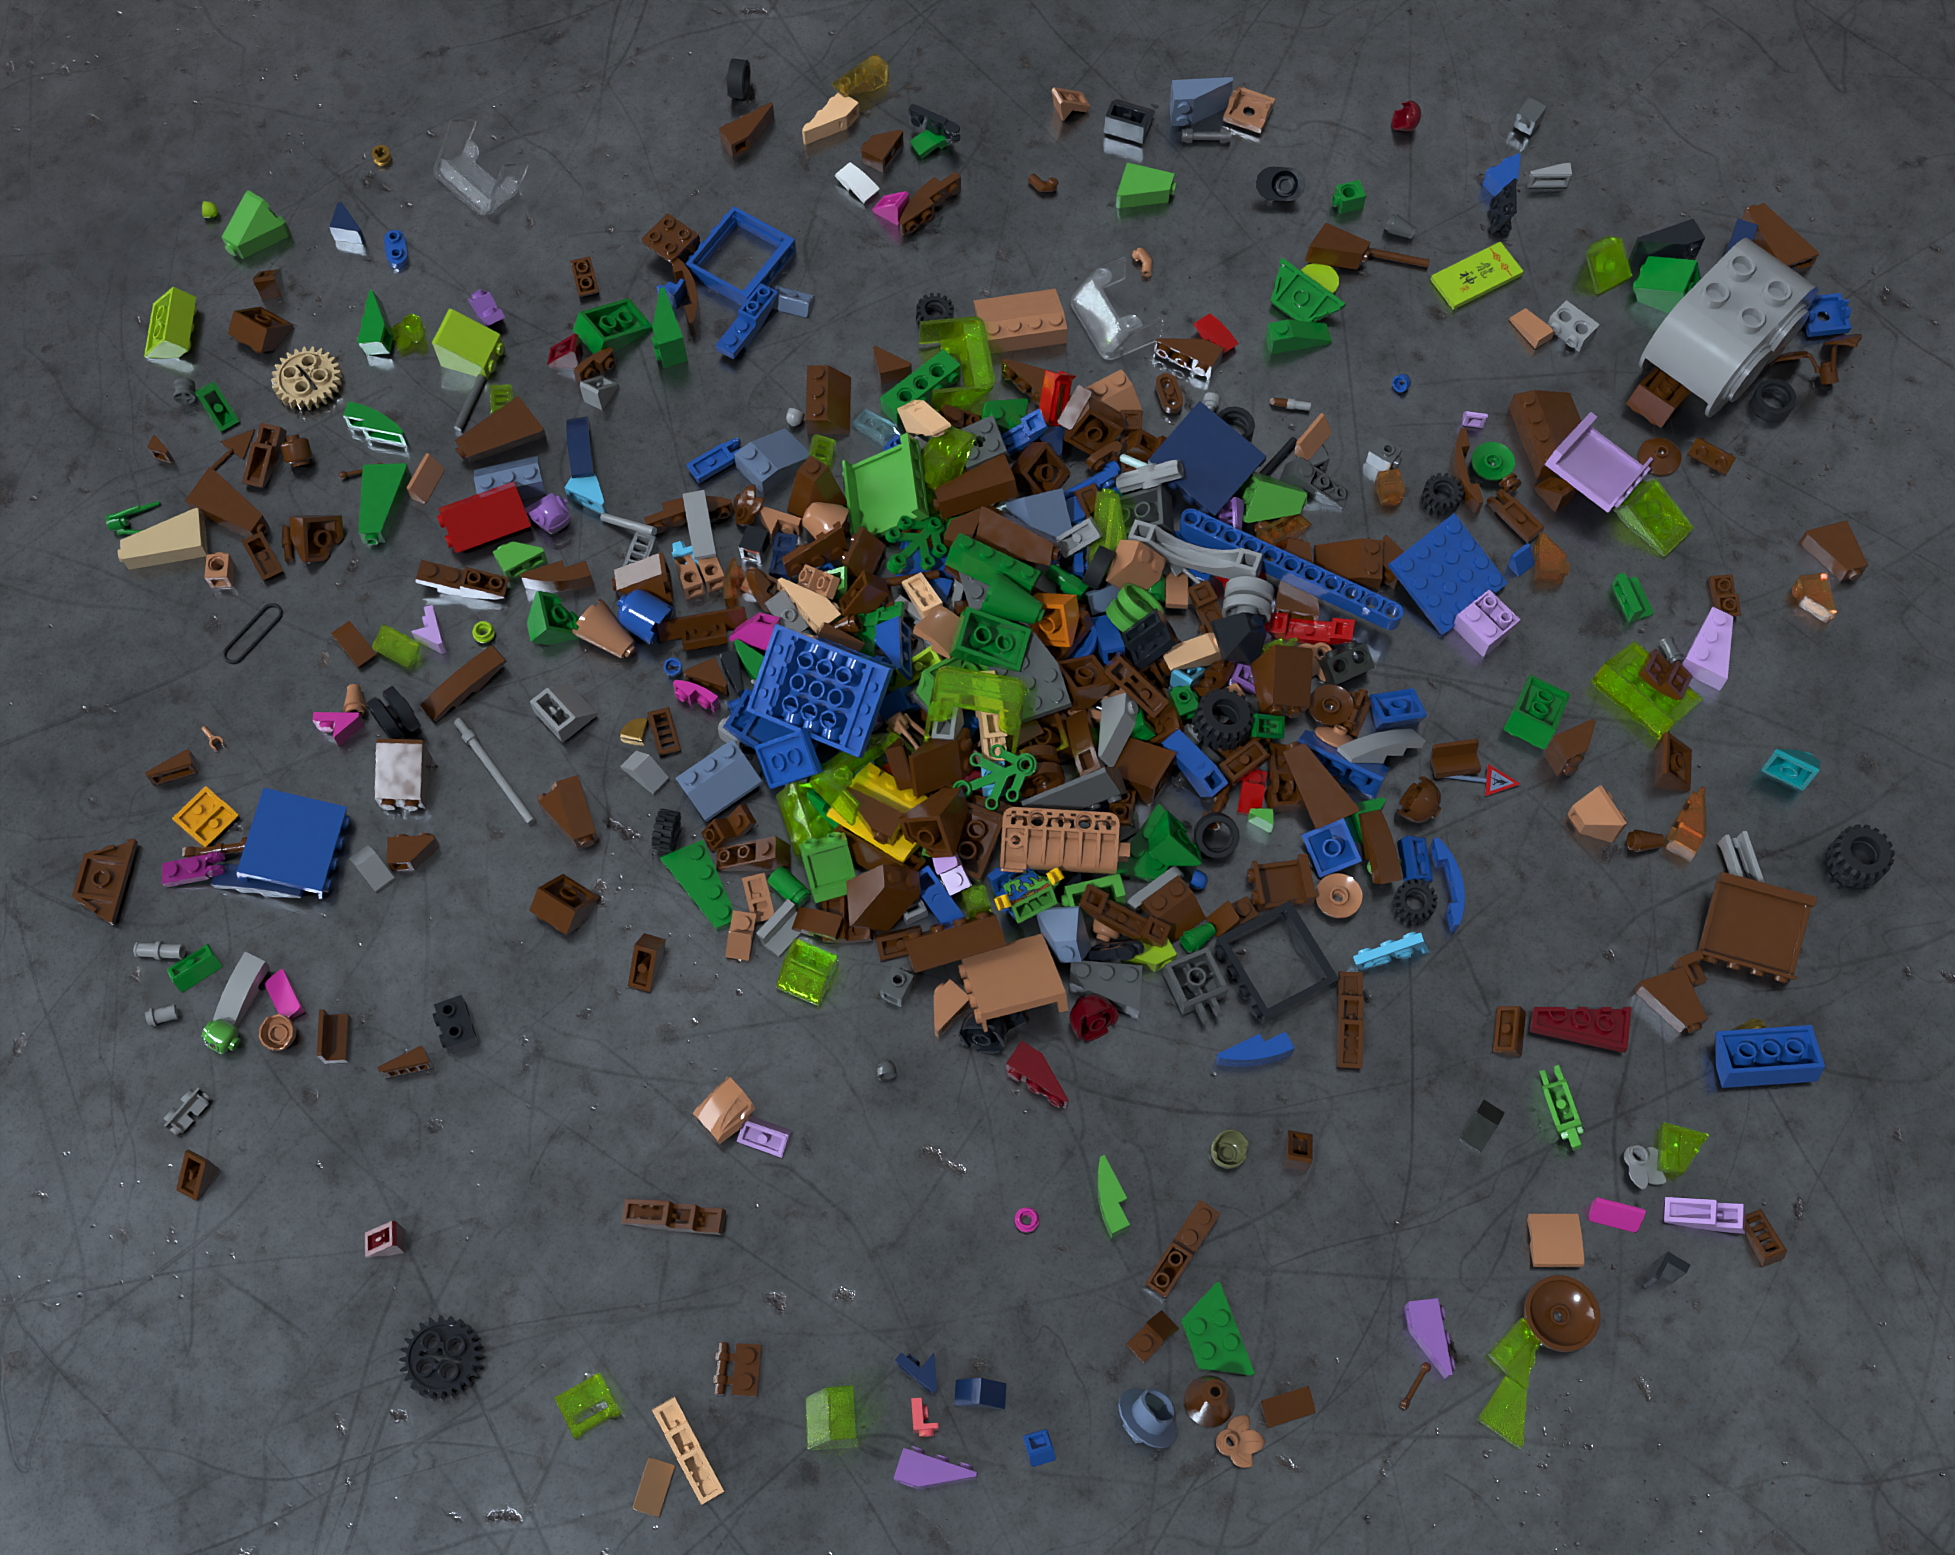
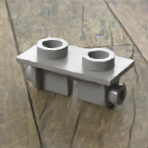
(179, 1118)

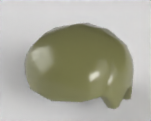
(1229, 1149)

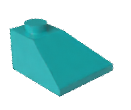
(1792, 767)

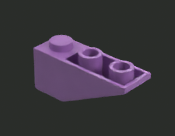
(1427, 1328)
(926, 1472)

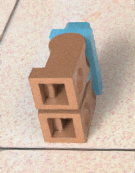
(689, 569)

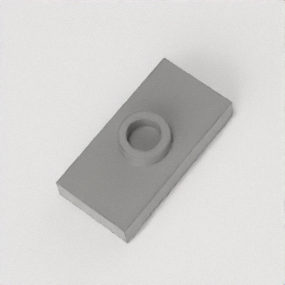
(782, 606)

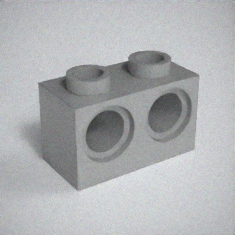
(1573, 326)

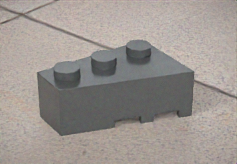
(1114, 981)

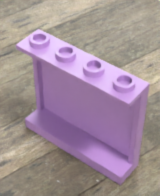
(1597, 466)

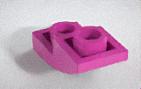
(692, 692)

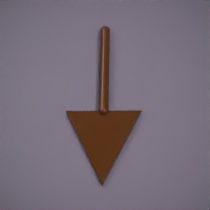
(237, 444)

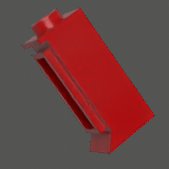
(1055, 395)

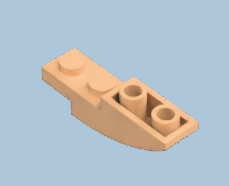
(990, 732)

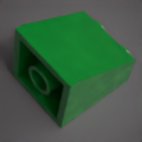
(1665, 281)

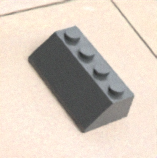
(1081, 793)

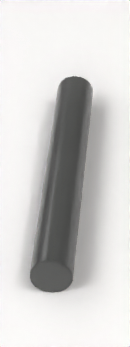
(469, 403)

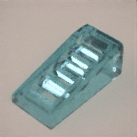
(887, 433)

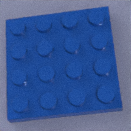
(1446, 572)

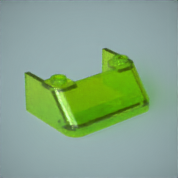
(969, 340)
(980, 693)
(838, 775)

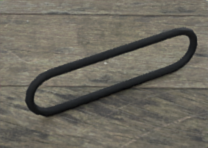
(246, 627)

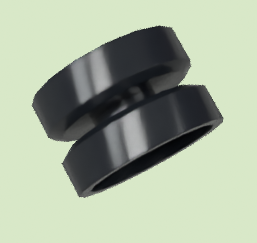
(391, 716)

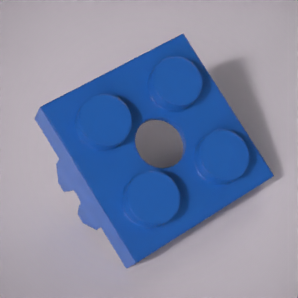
(1838, 315)

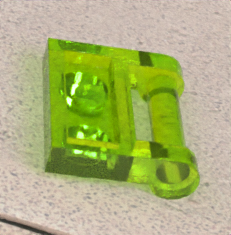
(582, 1398)

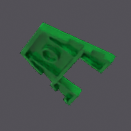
(869, 624)

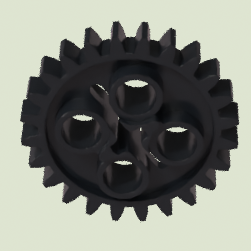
(447, 1335)

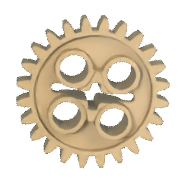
(290, 383)

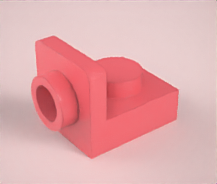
(920, 1413)

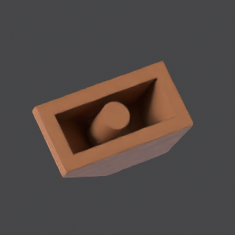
(949, 1005)

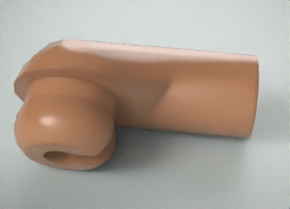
(1146, 259)

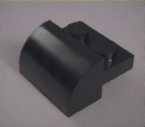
(1149, 638)

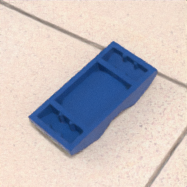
(752, 728)

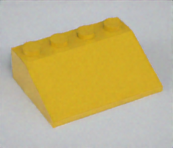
(883, 788)

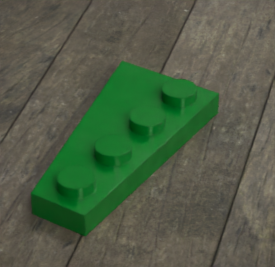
(700, 879)

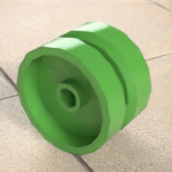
(1131, 606)

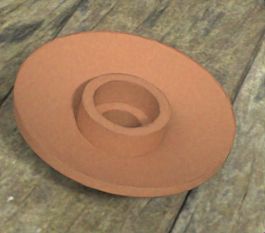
(1333, 736)
(1341, 886)

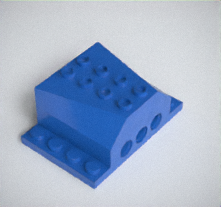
(820, 688)

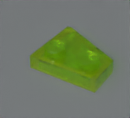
(1516, 1353)

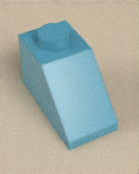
(586, 492)

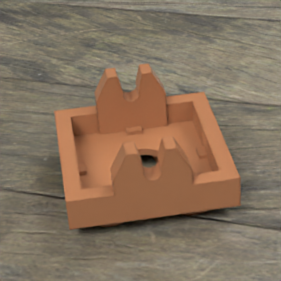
(1244, 98)

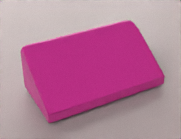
(284, 995)
(1616, 1214)

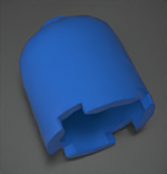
(641, 613)

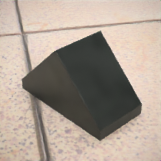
(1482, 1126)

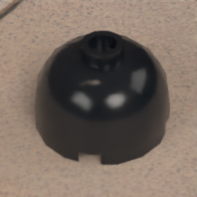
(988, 1042)

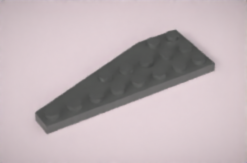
(1038, 669)

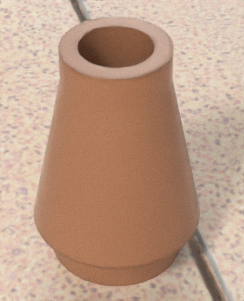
(354, 700)

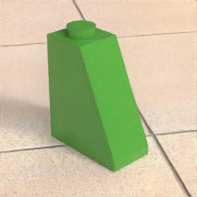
(1144, 186)

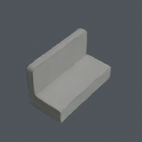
(777, 931)

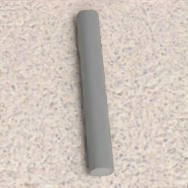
(628, 524)

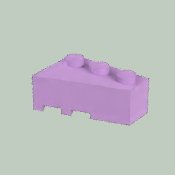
(1710, 650)

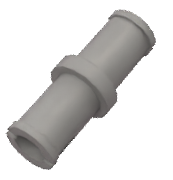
(159, 950)

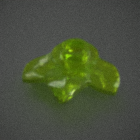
(408, 331)

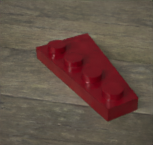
(1594, 1027)

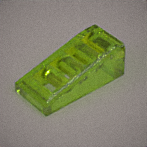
(505, 389)
(825, 442)

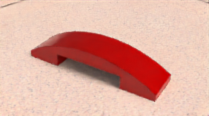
(1310, 631)

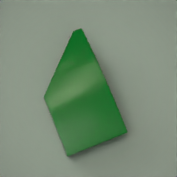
(927, 142)

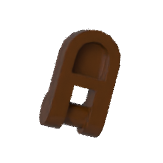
(1100, 458)

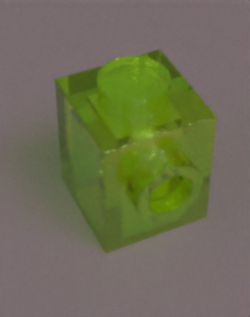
(975, 900)

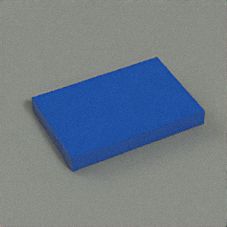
(788, 758)

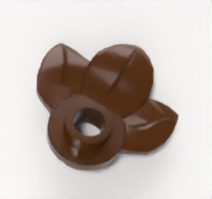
(747, 505)

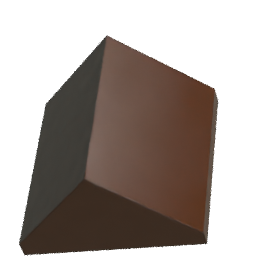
(1672, 764)

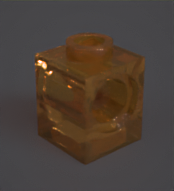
(1389, 487)

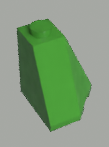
(253, 227)
(1270, 498)

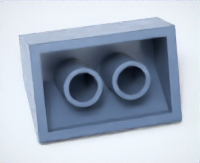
(524, 472)
(719, 780)

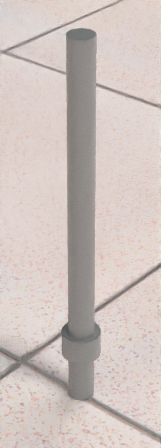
(471, 739)

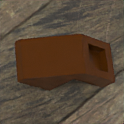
(726, 830)

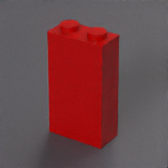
(483, 517)

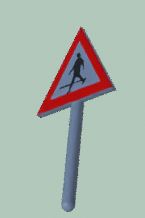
(1495, 780)

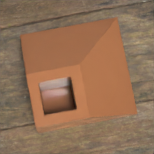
(1598, 816)

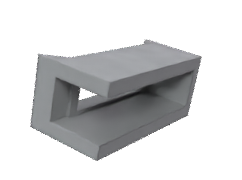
(1746, 854)

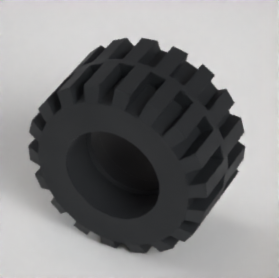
(1226, 704)
(1869, 842)

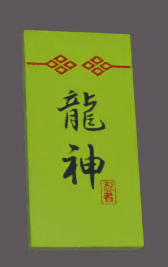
(1476, 275)

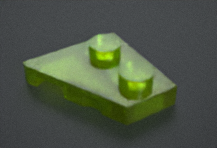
(1677, 1148)
(1506, 1412)

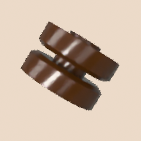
(1048, 772)

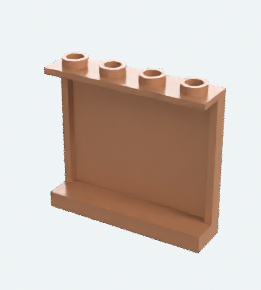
(1012, 979)

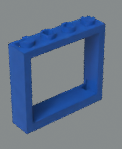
(719, 233)

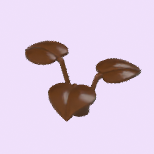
(1828, 369)

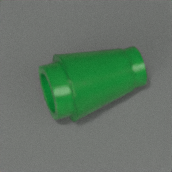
(1195, 938)

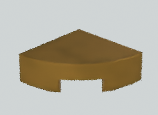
(635, 729)

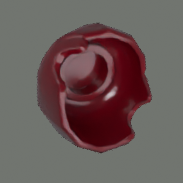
(1407, 117)

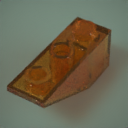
(1691, 830)

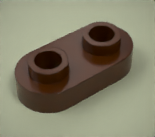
(1169, 395)

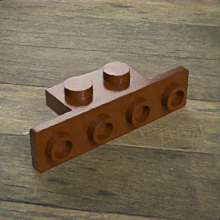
(702, 629)

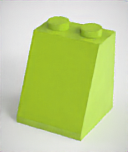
(467, 345)

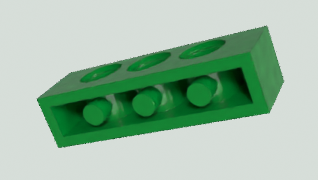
(924, 377)

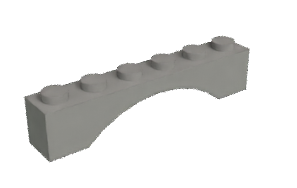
(1212, 561)

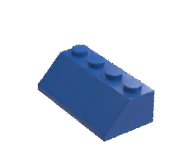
(1362, 777)
(1768, 1056)

